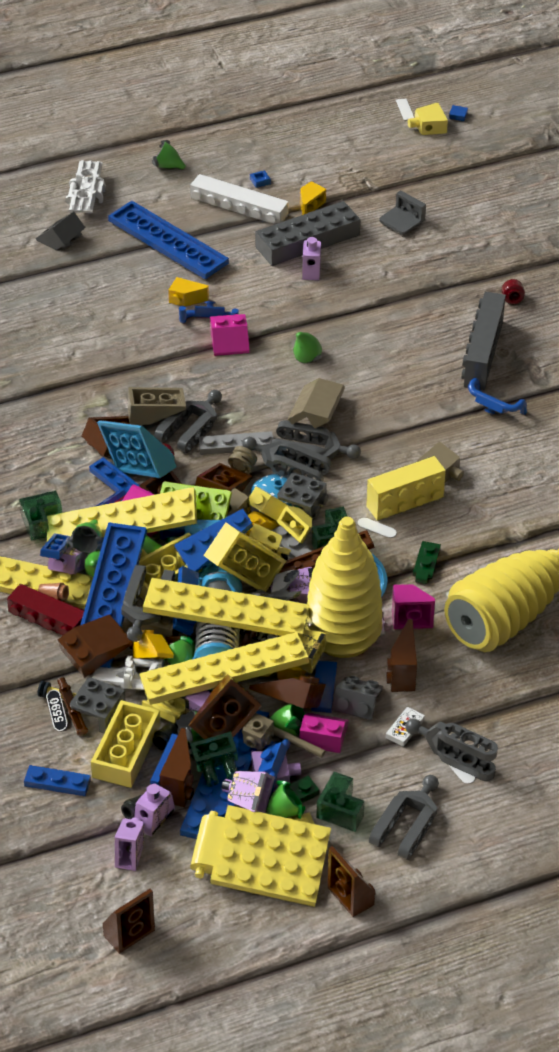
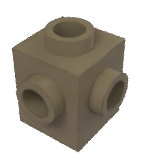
(258, 732)

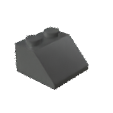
(62, 232)

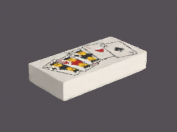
(398, 732)

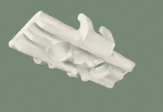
(89, 187)
(126, 676)

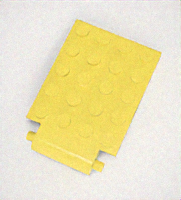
(262, 854)

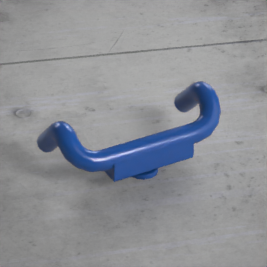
(204, 311)
(493, 403)
(273, 758)

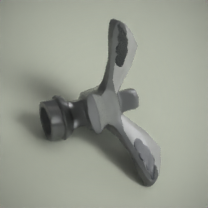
(280, 585)

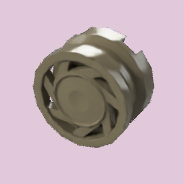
(242, 459)

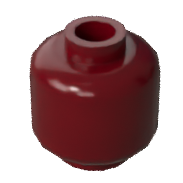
(514, 291)

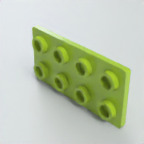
(210, 502)

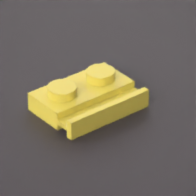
(169, 710)

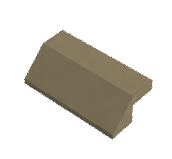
(317, 402)

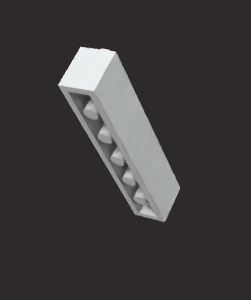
(239, 199)

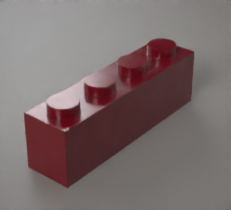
(43, 610)

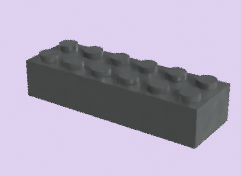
(327, 225)
(483, 339)

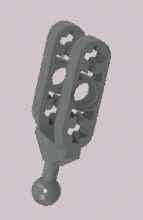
(198, 429)
(328, 438)
(276, 453)
(132, 594)
(443, 743)
(417, 800)

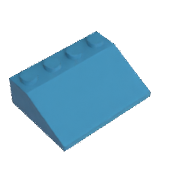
(136, 450)

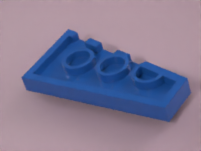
(194, 547)

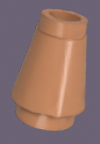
(56, 590)

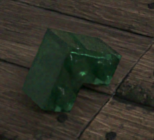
(35, 512)
(323, 533)
(338, 805)

